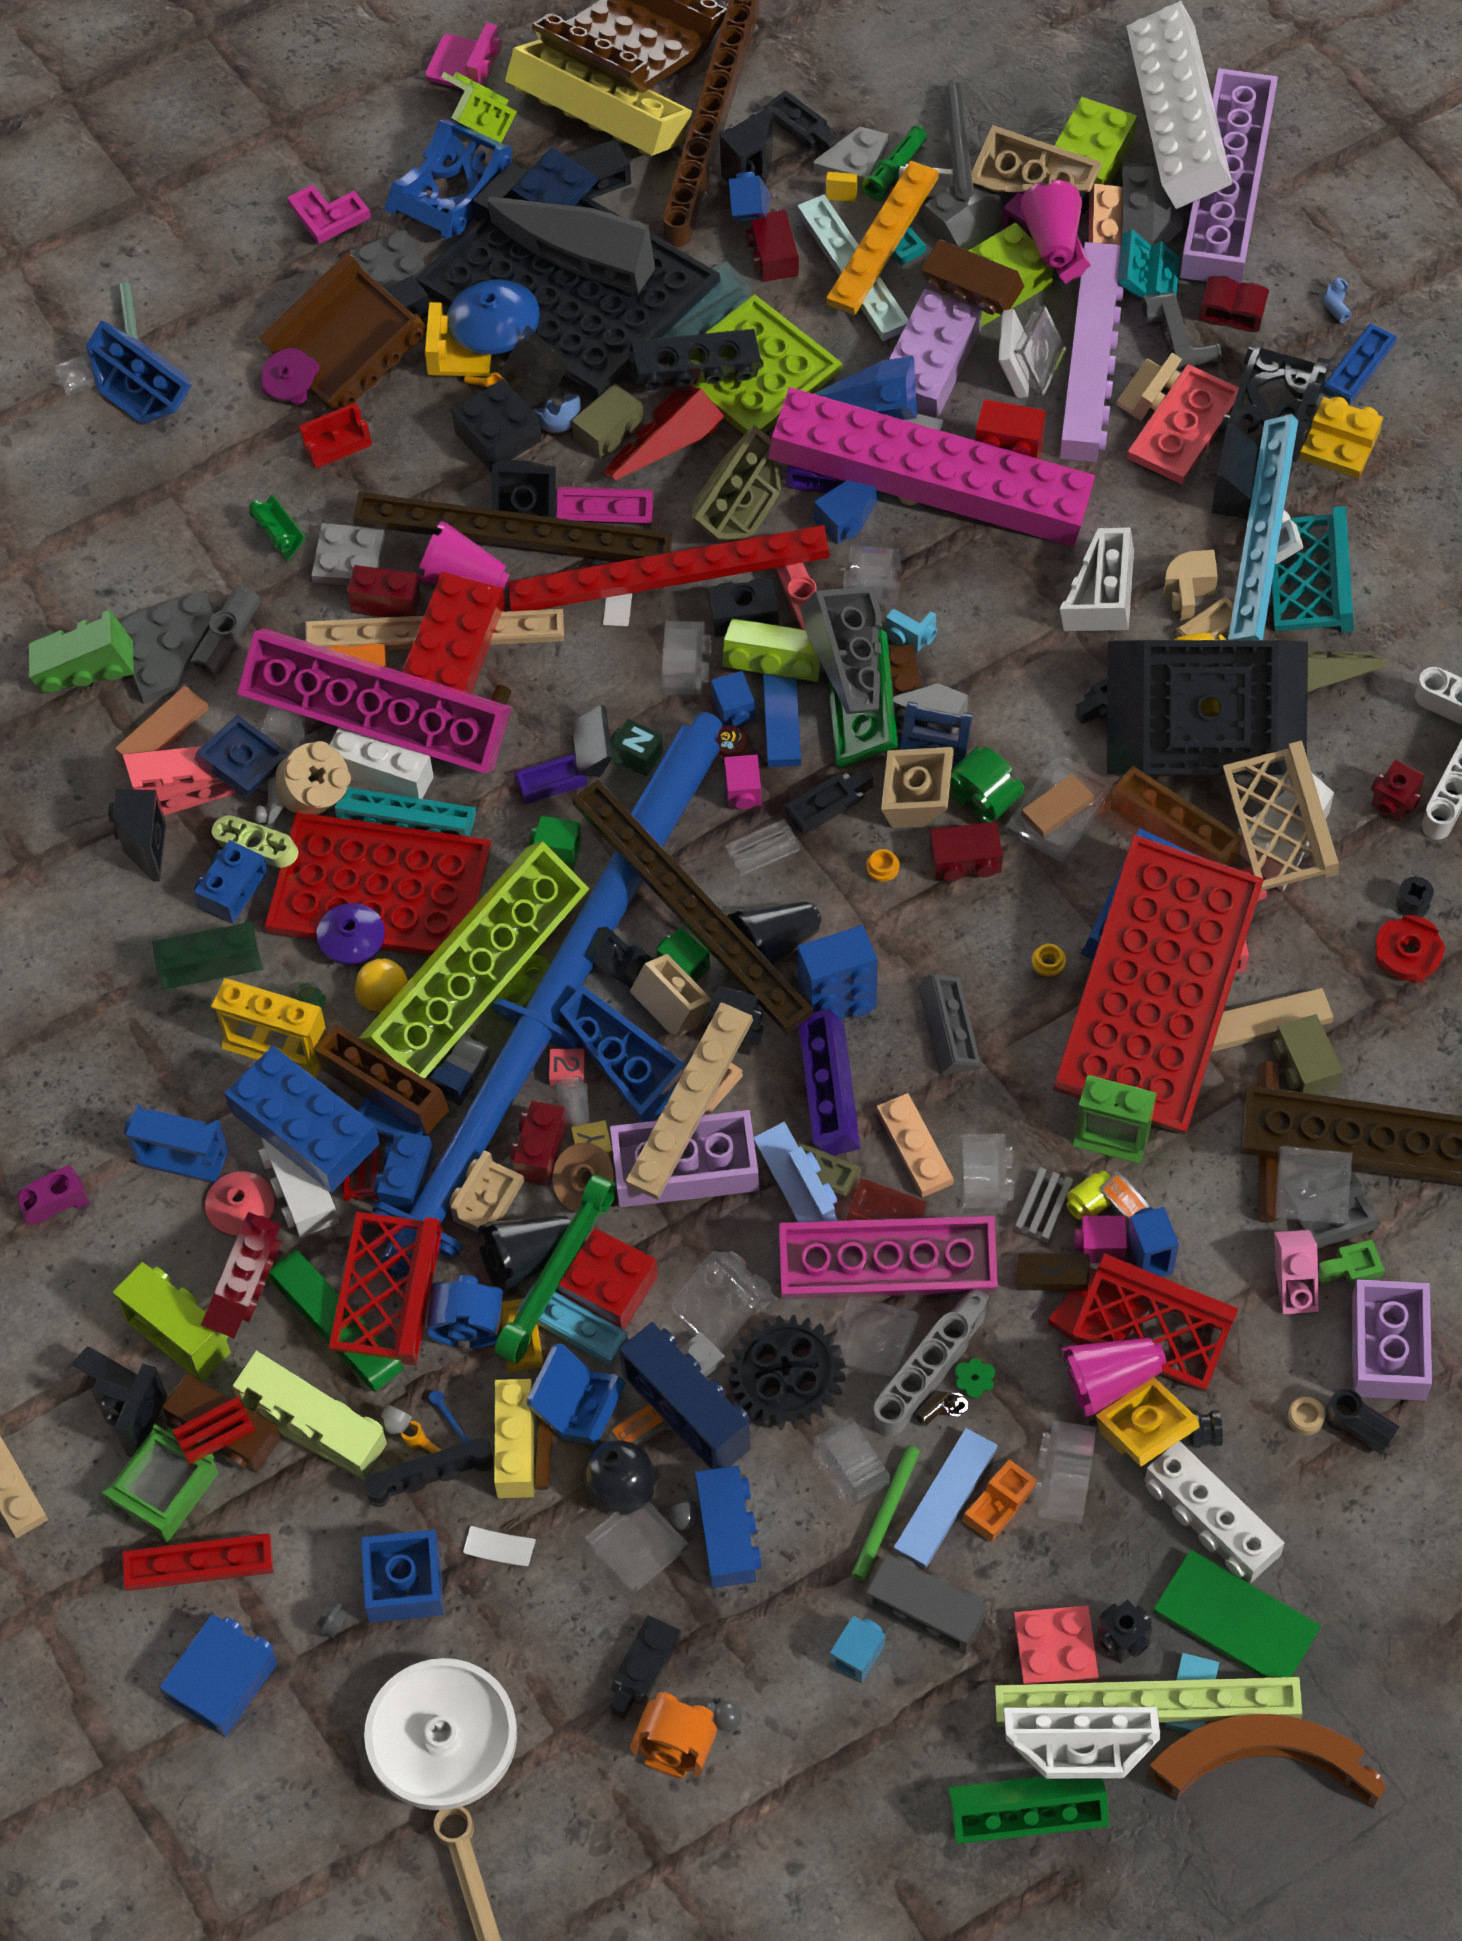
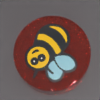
(731, 741)

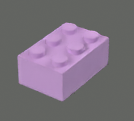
(1391, 1339)

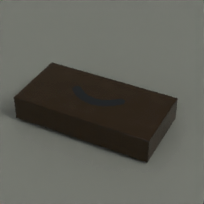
(1053, 1272)

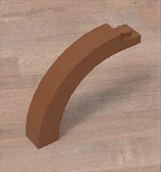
(1265, 1737)

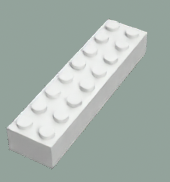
(1178, 105)

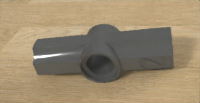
(217, 643)

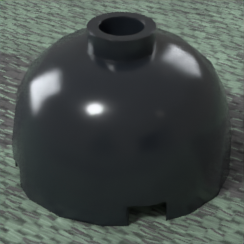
(619, 1477)

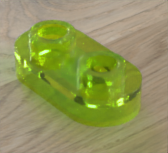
(521, 985)

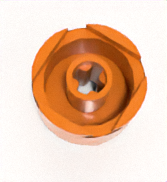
(674, 1736)

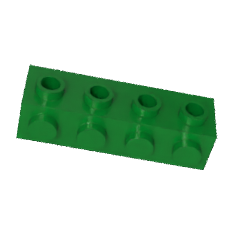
(1026, 1808)

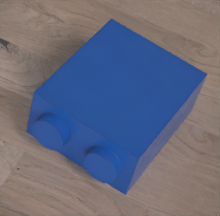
(219, 1674)

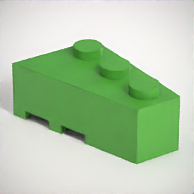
(82, 656)

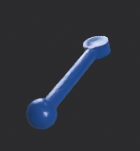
(436, 1399)

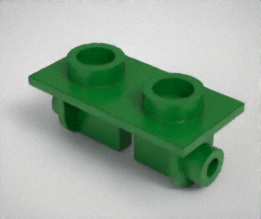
(277, 525)

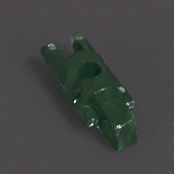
(310, 994)

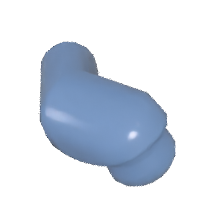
(1334, 299)

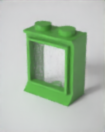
(1114, 1119)
(160, 1483)

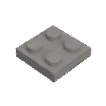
(342, 548)

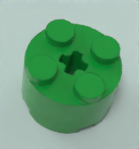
(984, 784)

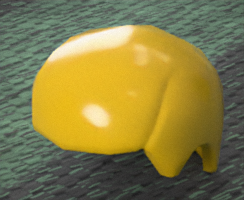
(379, 983)

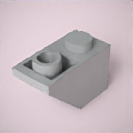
(932, 697)

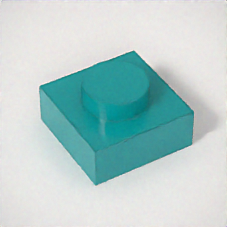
(909, 248)

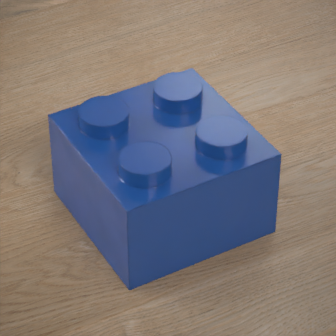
(402, 1576)

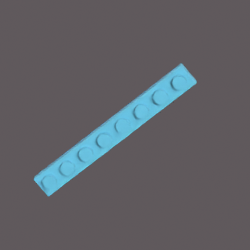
(1263, 529)

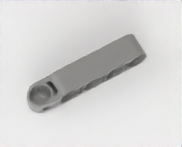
(964, 1317)

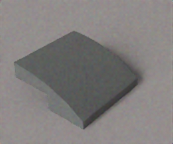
(1360, 1220)

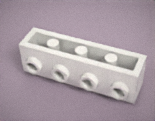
(1213, 1512)

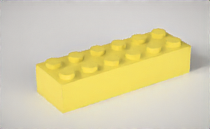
(605, 104)

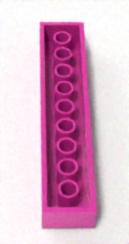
(931, 466)

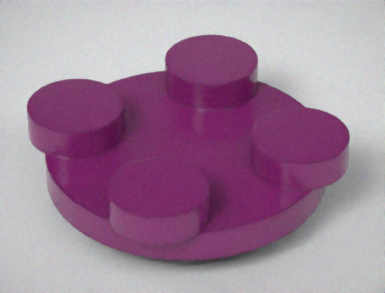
(288, 375)

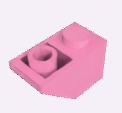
(1296, 1271)

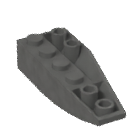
(580, 240)

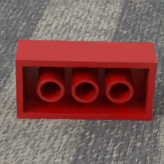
(456, 632)

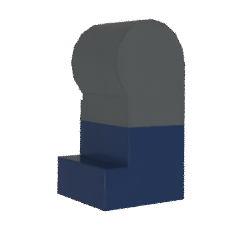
(461, 1069)

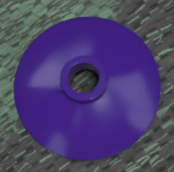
(352, 945)

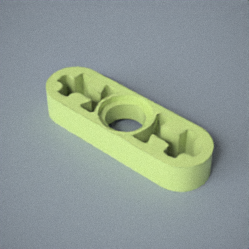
(248, 830)

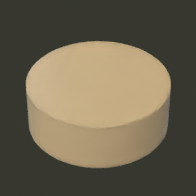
(1306, 1416)

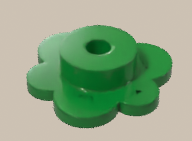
(975, 1369)

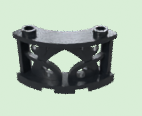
(1271, 367)

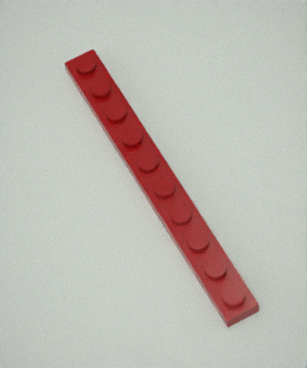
(669, 569)

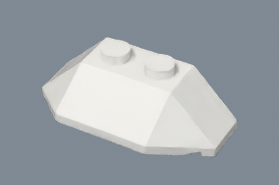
(1082, 1740)

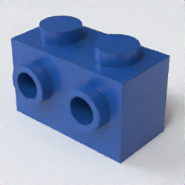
(230, 881)
(405, 1170)

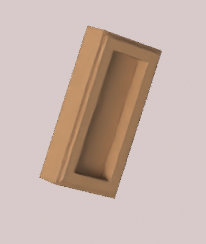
(1057, 805)

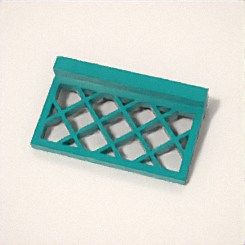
(1339, 577)

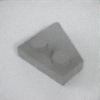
(854, 154)

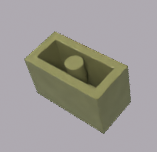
(607, 421)
(1307, 1056)

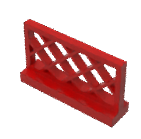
(417, 1284)
(1168, 1295)

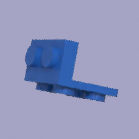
(574, 1397)

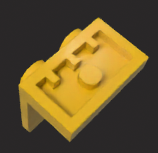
(444, 355)

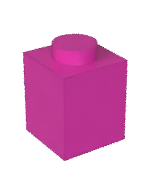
(743, 781)
(1102, 1236)

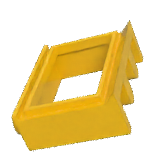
(273, 1012)

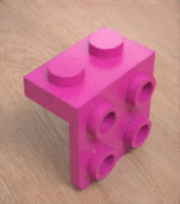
(465, 56)

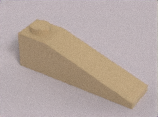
(1018, 162)

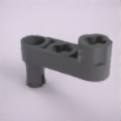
(1166, 311)

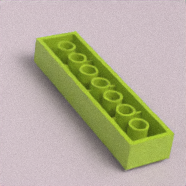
(476, 960)

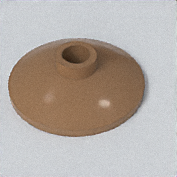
(573, 1168)

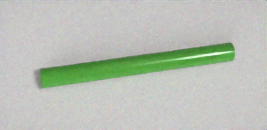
(885, 1513)

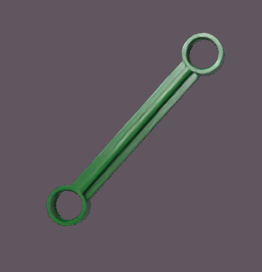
(517, 1335)

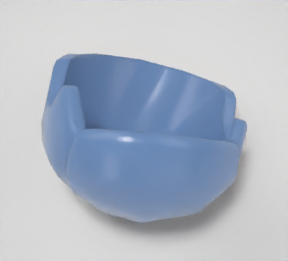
(558, 417)

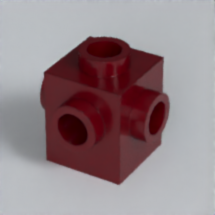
(1397, 790)

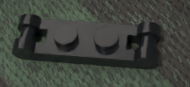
(441, 1466)

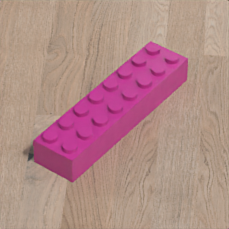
(374, 700)

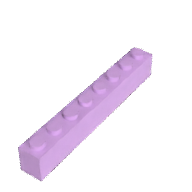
(1091, 355)

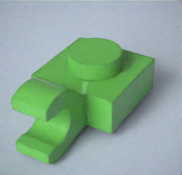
(1354, 1262)

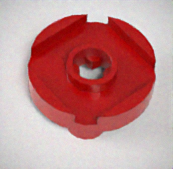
(1403, 965)

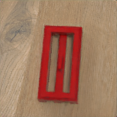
(362, 1192)
(216, 1428)

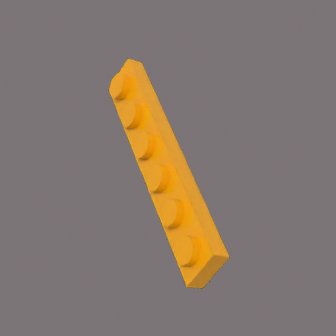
(882, 238)

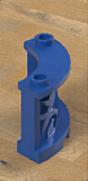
(453, 213)

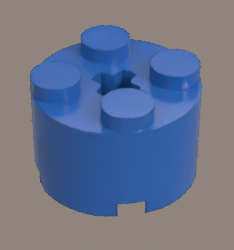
(464, 1312)

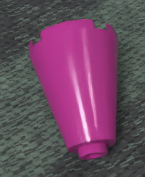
(1053, 220)
(461, 557)
(1110, 1370)

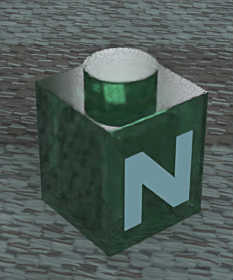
(636, 747)

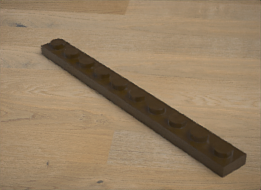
(510, 528)
(693, 907)

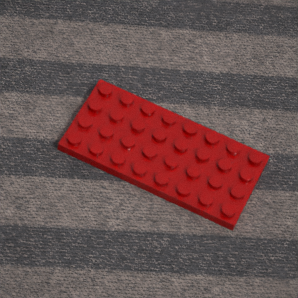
(1160, 978)

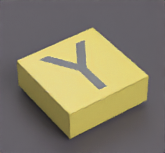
(593, 1133)

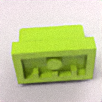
(481, 108)

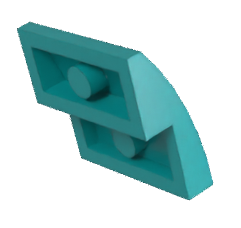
(1146, 267)

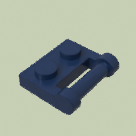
(921, 738)

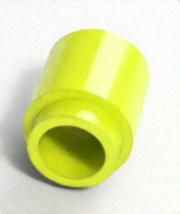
(1087, 1198)

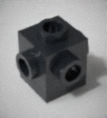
(1124, 1642)

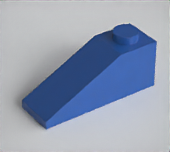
(845, 509)

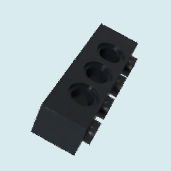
(706, 348)

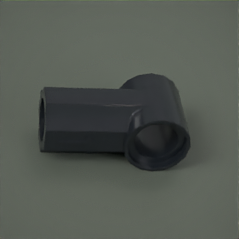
(1364, 1421)

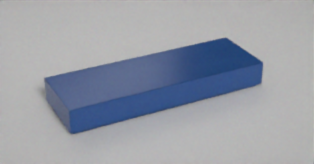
(1359, 363)

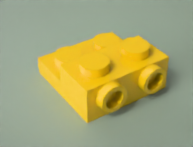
(1341, 437)
(1146, 1422)

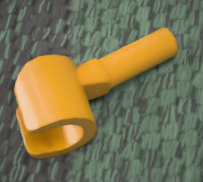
(484, 382)
(419, 1439)

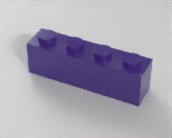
(829, 1083)

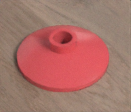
(229, 1215)

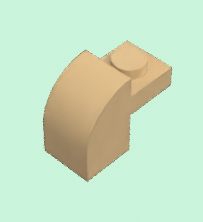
(1190, 576)

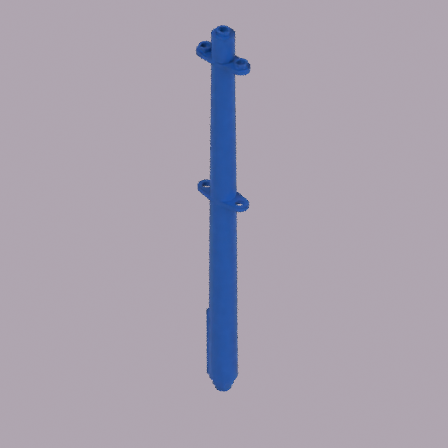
(539, 1022)

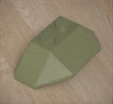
(739, 490)

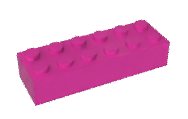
(888, 1257)

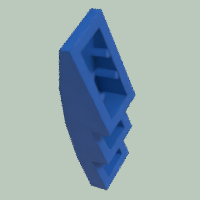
(781, 721)

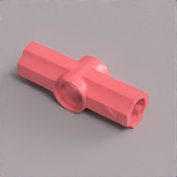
(795, 585)

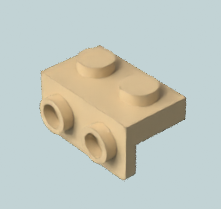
(1147, 386)
(485, 1193)

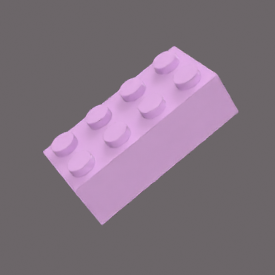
(940, 341)
(715, 1162)

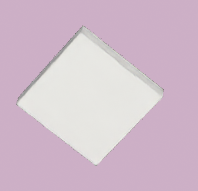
(1010, 334)

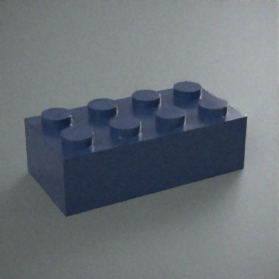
(685, 1397)

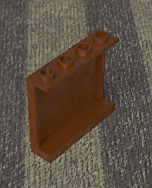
(349, 329)

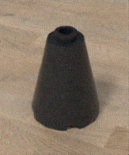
(778, 928)
(519, 1247)

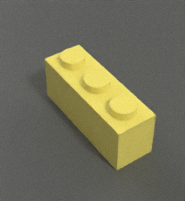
(513, 1439)

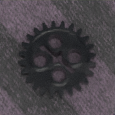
(790, 1401)

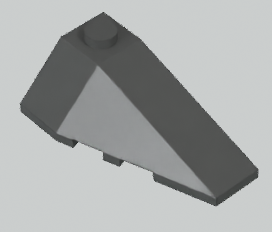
(965, 222)
(845, 638)

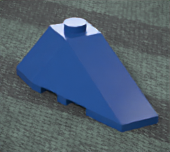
(882, 388)

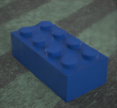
(302, 1118)

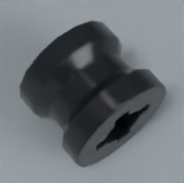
(1412, 905)
(1209, 1430)

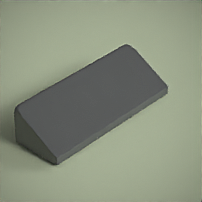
(949, 1024)

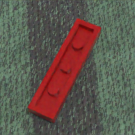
(198, 1562)

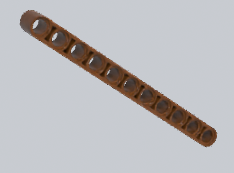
(709, 121)

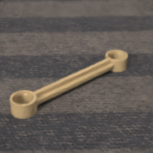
(469, 1876)

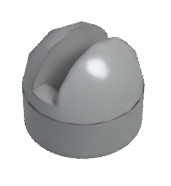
(394, 1420)

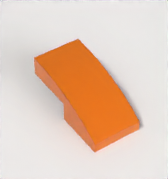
(1000, 1501)

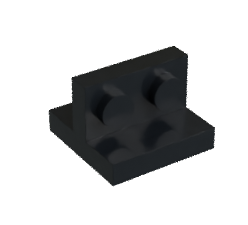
(134, 1409)

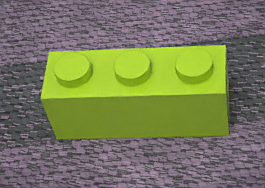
(770, 650)

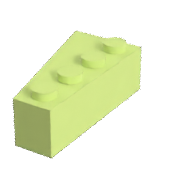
(310, 1416)

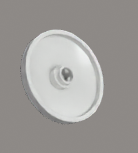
(440, 1734)

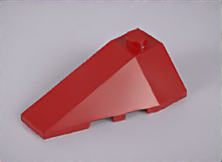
(678, 422)

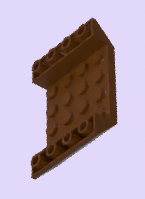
(634, 38)

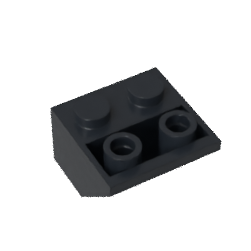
(748, 146)

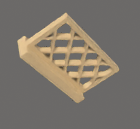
(1310, 810)

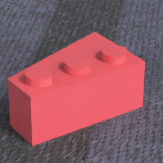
(175, 777)

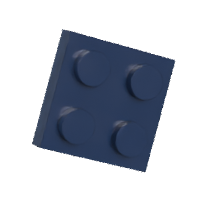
(555, 180)
(241, 756)

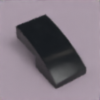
(616, 956)

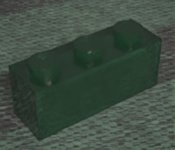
(207, 955)

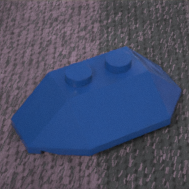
(135, 375)

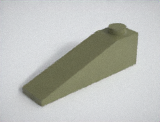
(1340, 666)

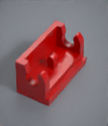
(335, 435)

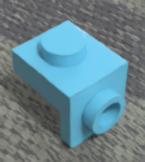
(906, 631)

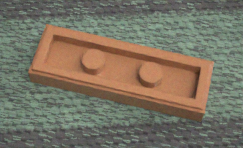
(165, 724)

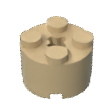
(326, 768)

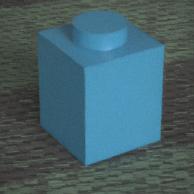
(858, 1648)

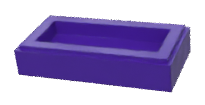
(549, 779)

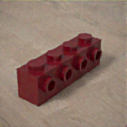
(243, 1275)

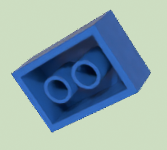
(839, 973)

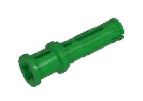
(887, 170)

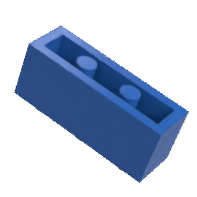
(727, 1526)

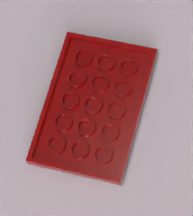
(409, 876)

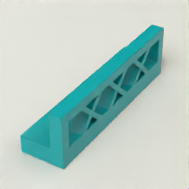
(405, 817)

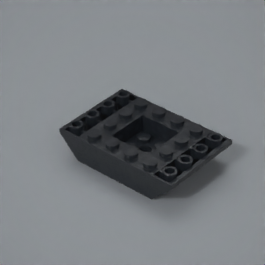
(1158, 697)

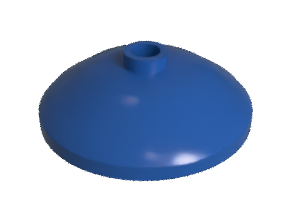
(492, 316)

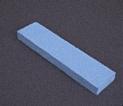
(945, 1498)

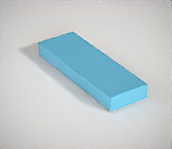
(581, 1328)

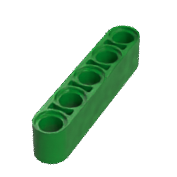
(318, 1304)

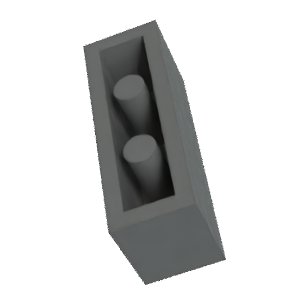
(926, 1603)

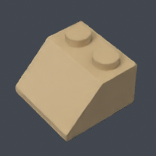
(916, 786)

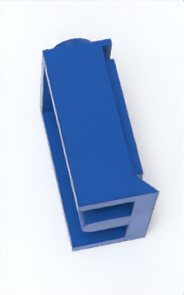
(176, 1144)

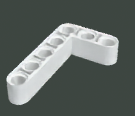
(1445, 703)

